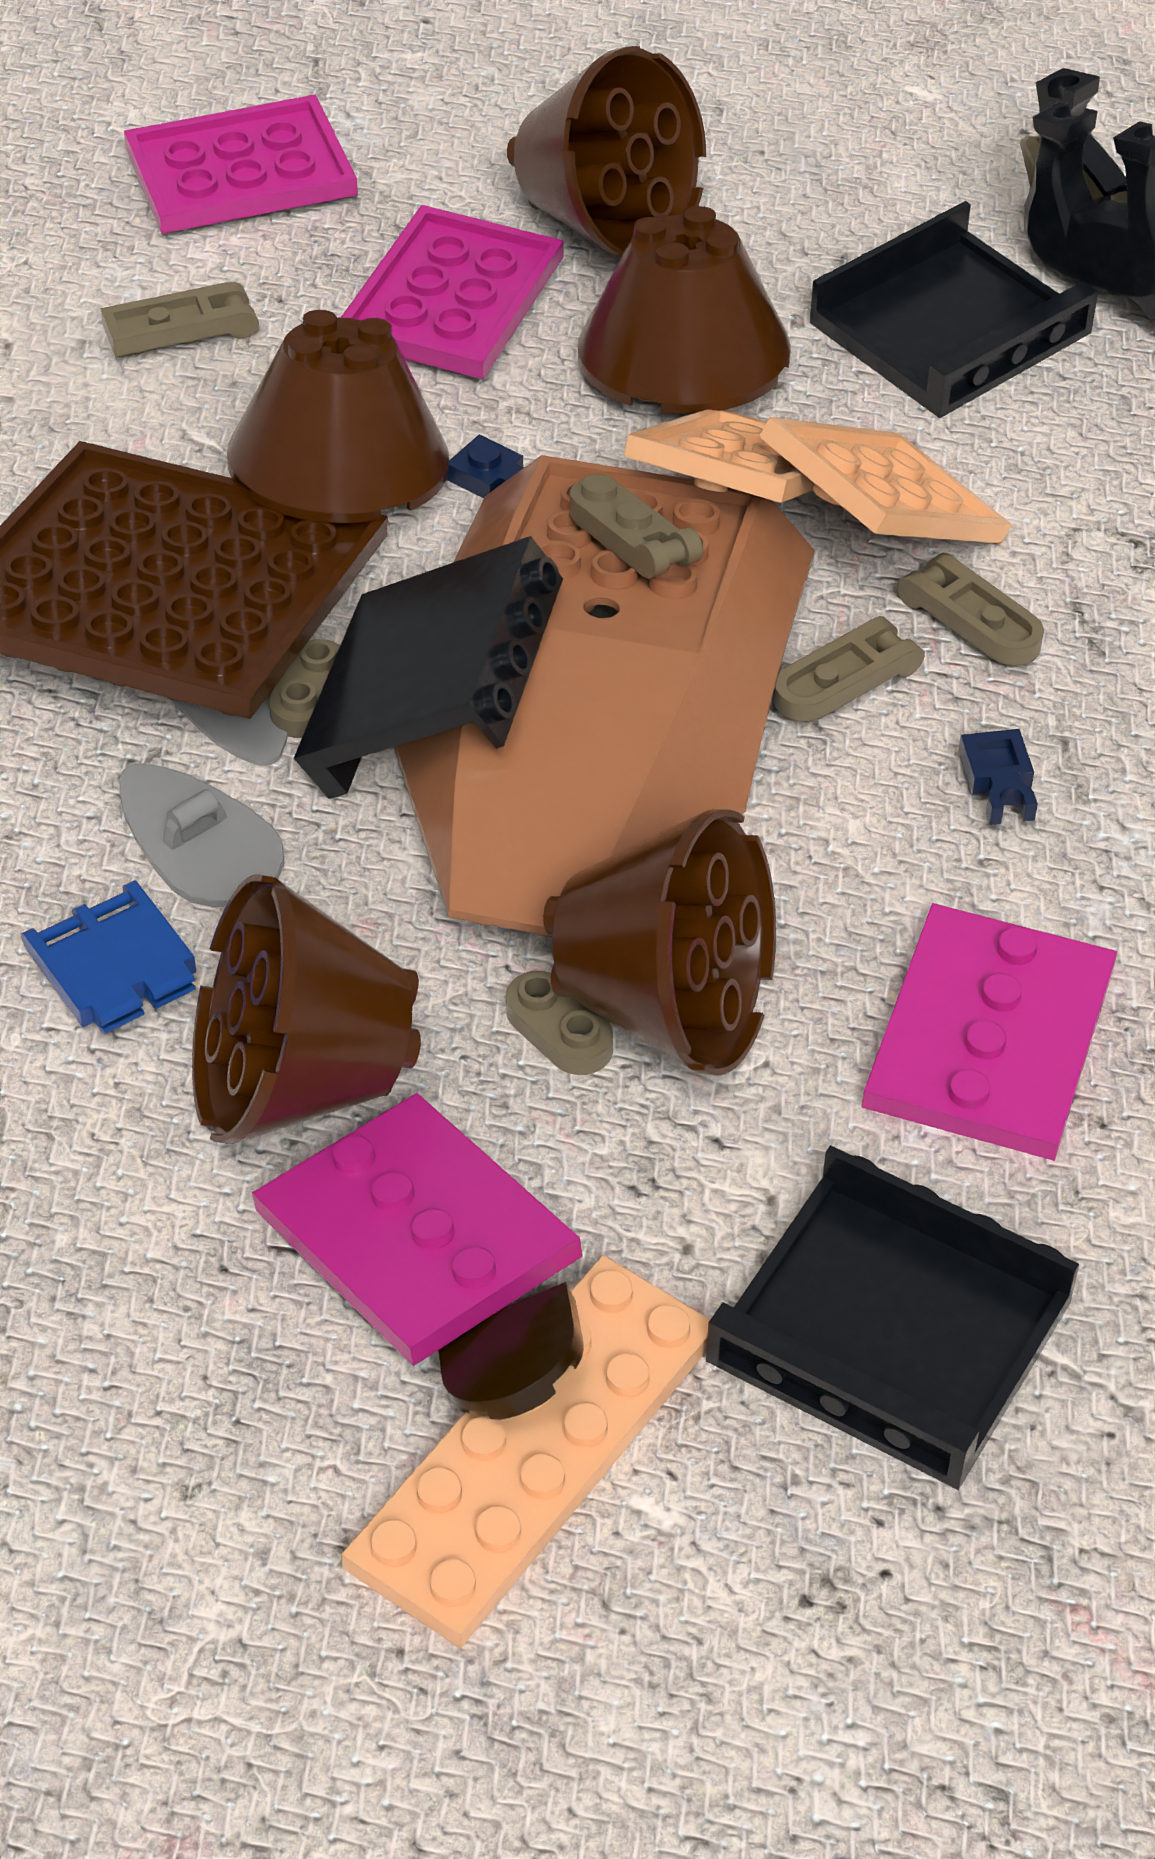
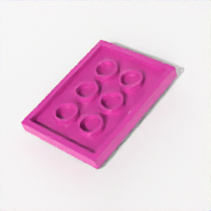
(240, 163)
(457, 288)
(990, 1031)
(417, 1227)

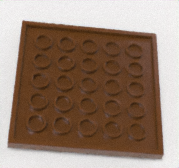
(168, 579)

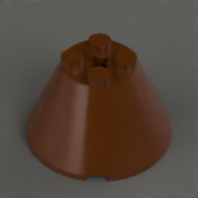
(613, 147)
(684, 320)
(338, 426)
(672, 940)
(295, 1017)

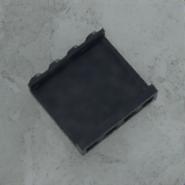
(946, 313)
(431, 659)
(895, 1317)

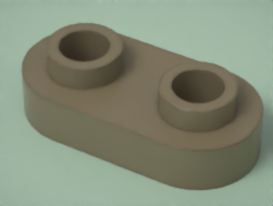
(300, 687)
(552, 1020)

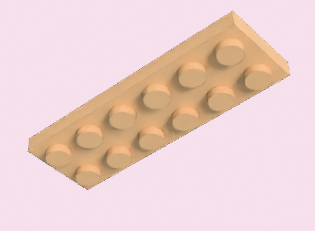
(506, 1486)

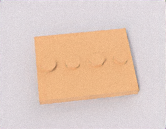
(721, 453)
(884, 481)

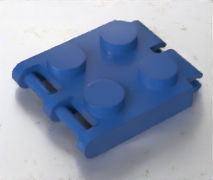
(114, 960)

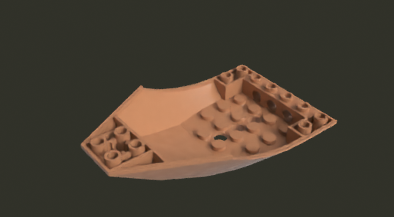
(622, 713)

